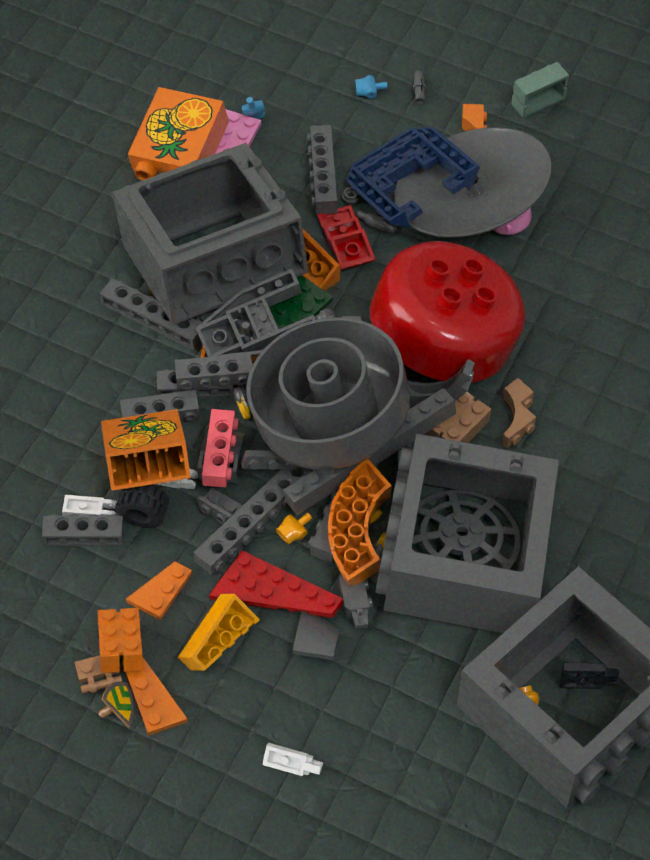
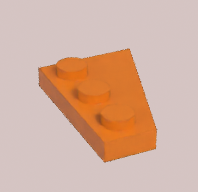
(160, 591)

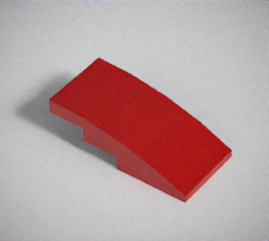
(346, 238)

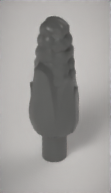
(374, 221)

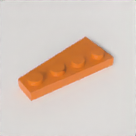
(154, 701)

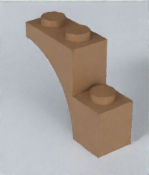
(519, 399)

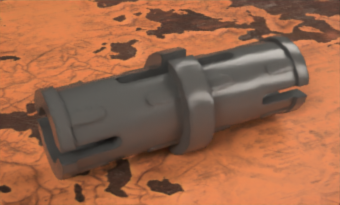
(419, 87)

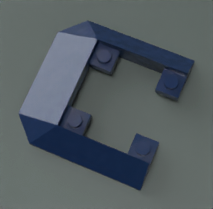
(415, 148)

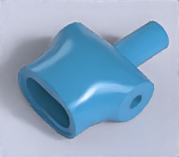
(368, 87)
(253, 108)

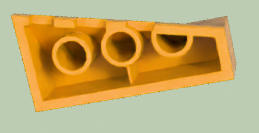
(218, 630)

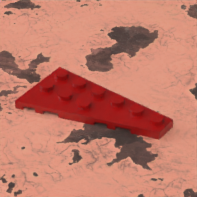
(273, 588)

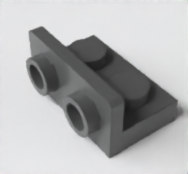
(218, 505)

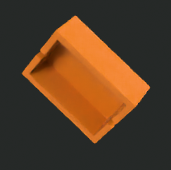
(120, 636)

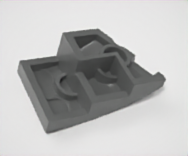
(315, 637)

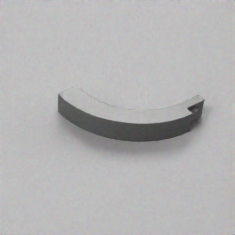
(455, 385)

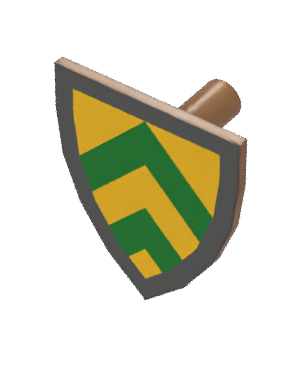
(118, 701)

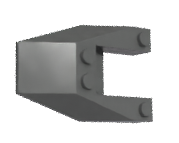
(246, 321)

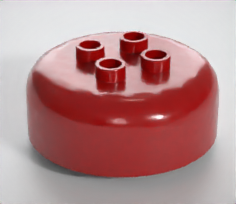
(447, 308)

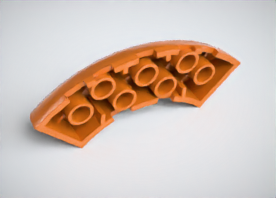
(350, 520)

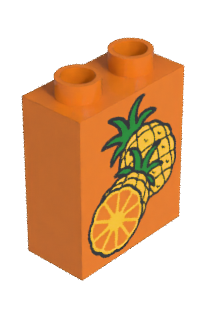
(176, 132)
(145, 449)

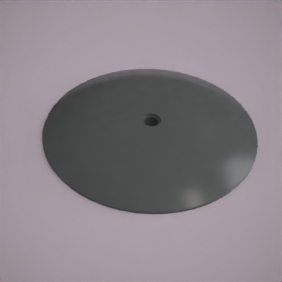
(509, 182)

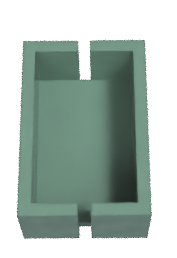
(540, 89)

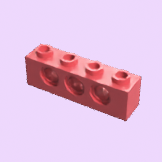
(219, 421)

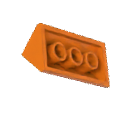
(321, 266)

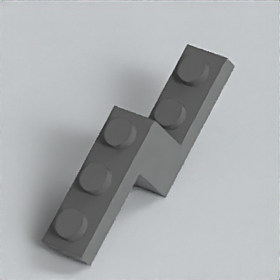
(265, 460)

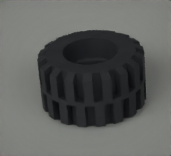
(143, 505)

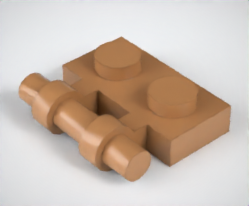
(89, 670)

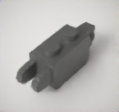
(356, 602)

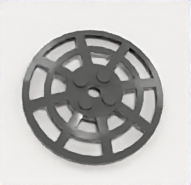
(469, 524)

